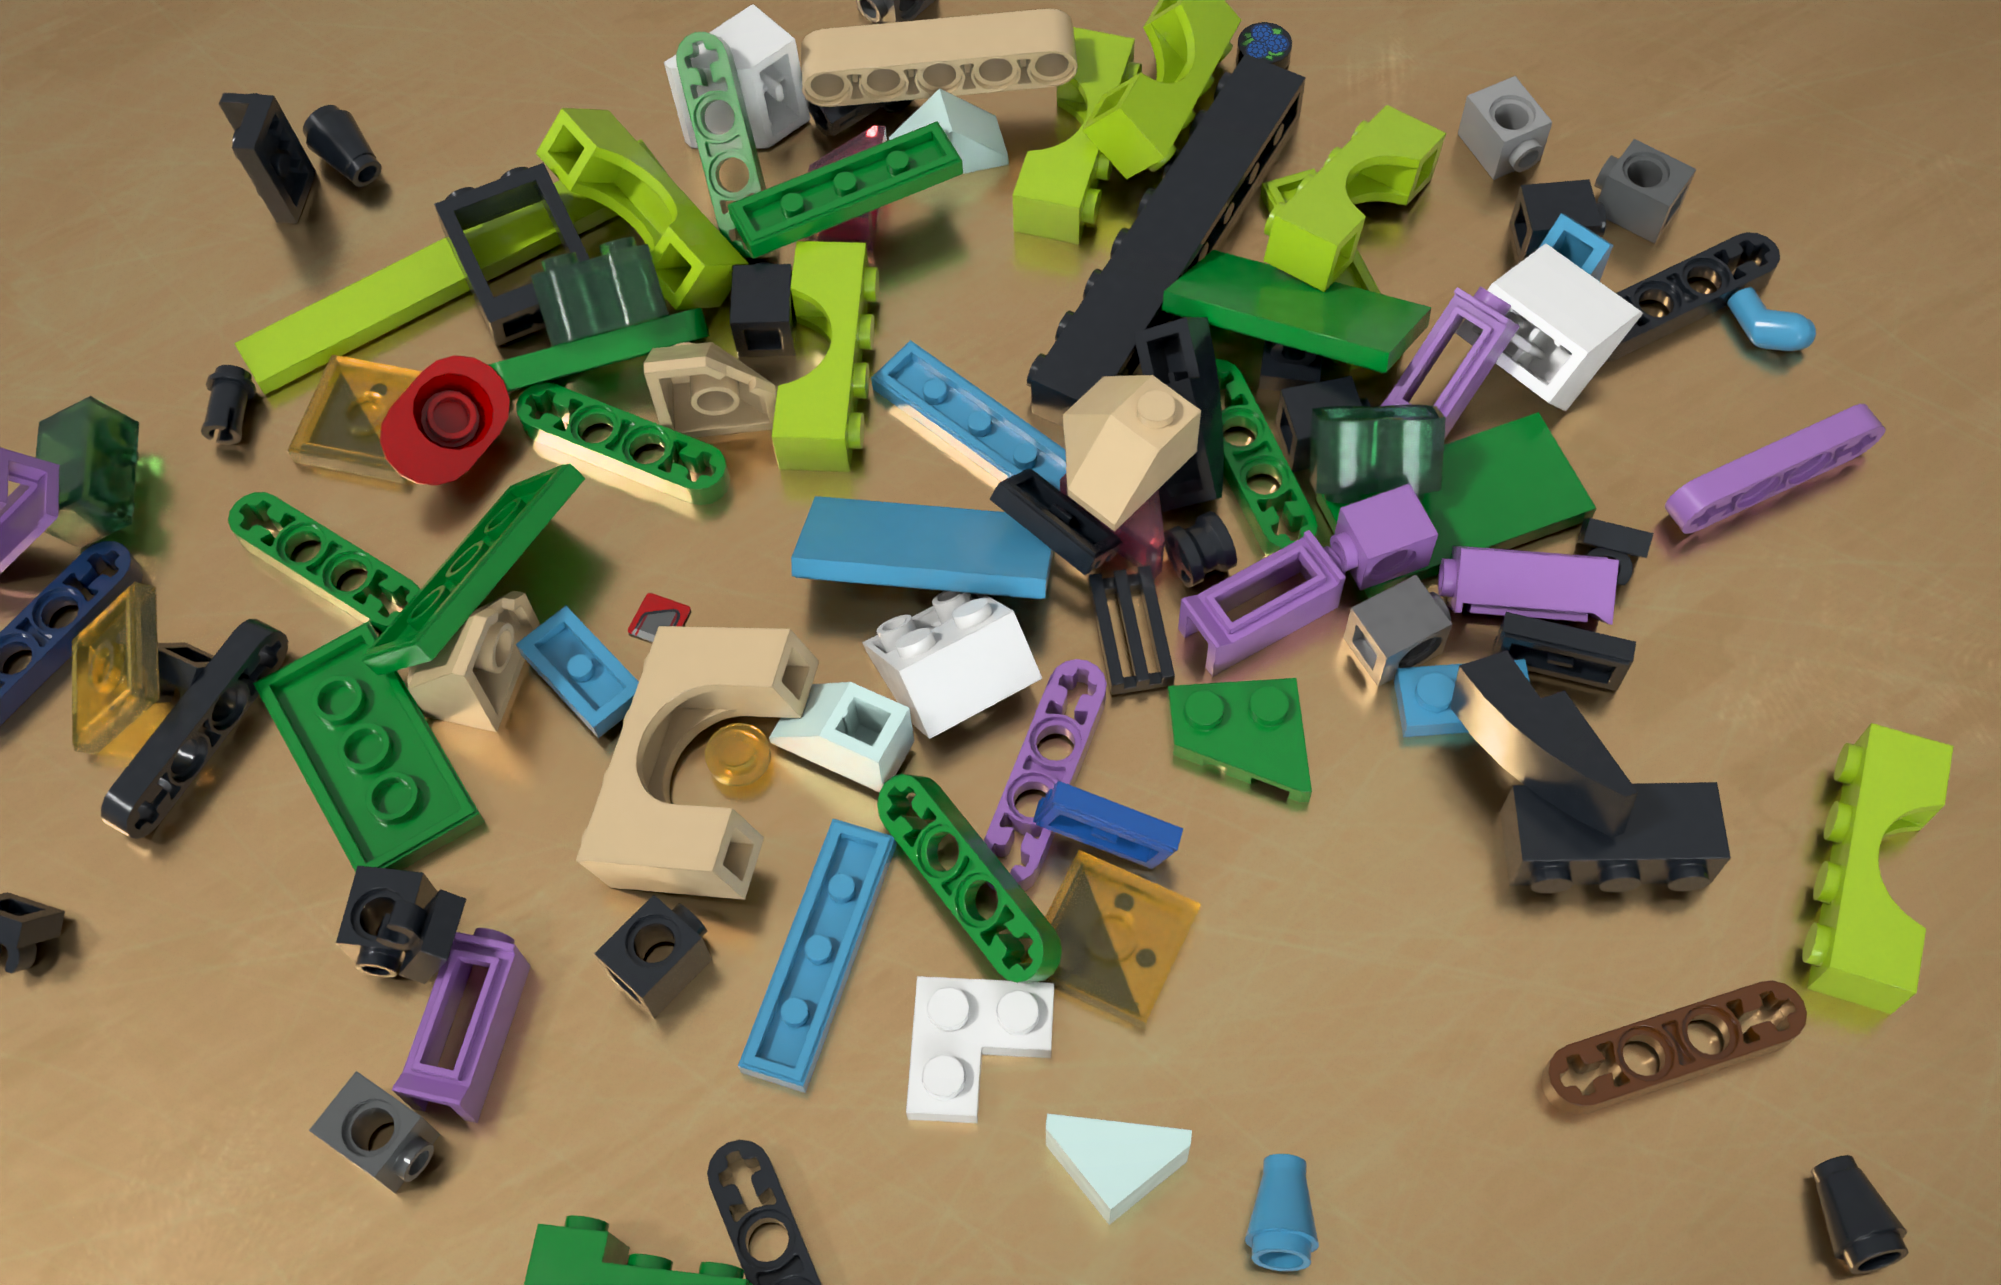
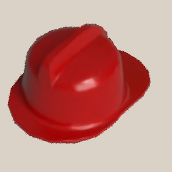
(445, 420)

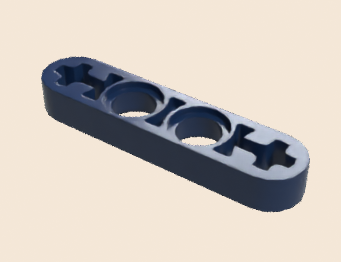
(51, 645)

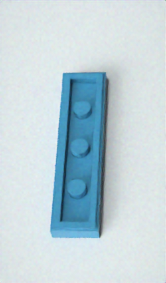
(967, 417)
(817, 956)

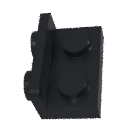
(269, 153)

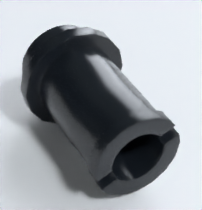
(227, 403)

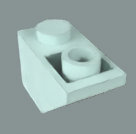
(849, 733)

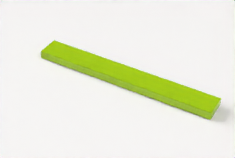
(406, 290)

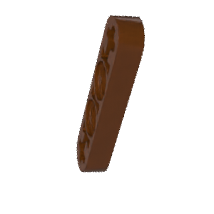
(1677, 1055)

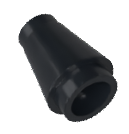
(340, 143)
(1857, 1217)

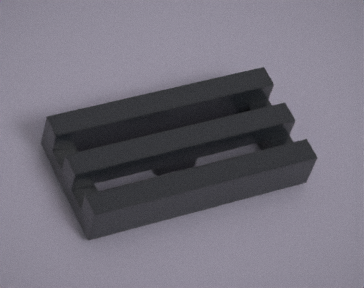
(1056, 520)
(1123, 585)
(1565, 651)

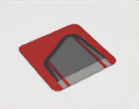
(657, 612)

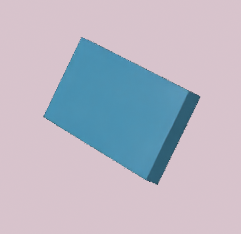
(921, 548)

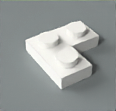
(960, 1023)

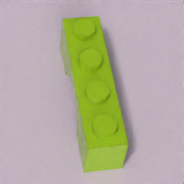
(1144, 115)
(607, 164)
(1060, 183)
(1320, 225)
(818, 413)
(1864, 941)

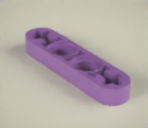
(1774, 468)
(1040, 773)

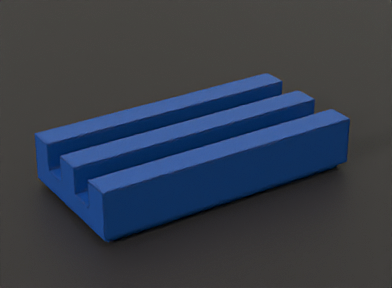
(1107, 825)

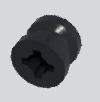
(1200, 549)

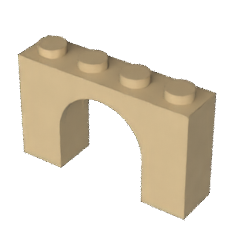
(685, 687)

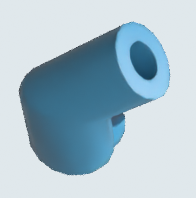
(1770, 327)

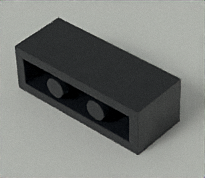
(1670, 838)

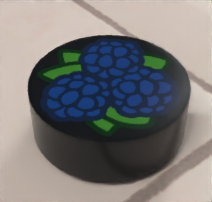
(1265, 42)

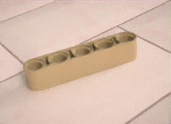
(945, 53)

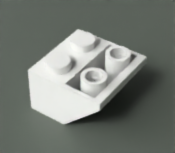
(767, 75)
(1564, 322)
(953, 659)

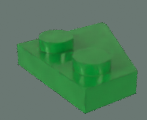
(1244, 731)

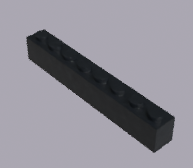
(1172, 233)

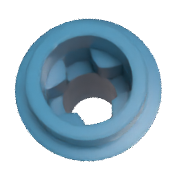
(1282, 1218)

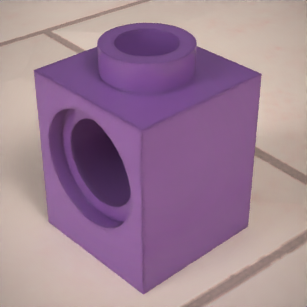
(1384, 537)

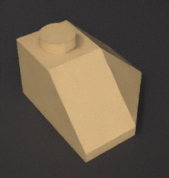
(707, 391)
(1126, 444)
(477, 667)

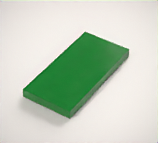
(1282, 309)
(1495, 493)
(472, 570)
(368, 755)

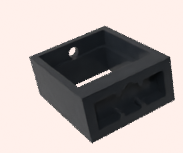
(518, 310)

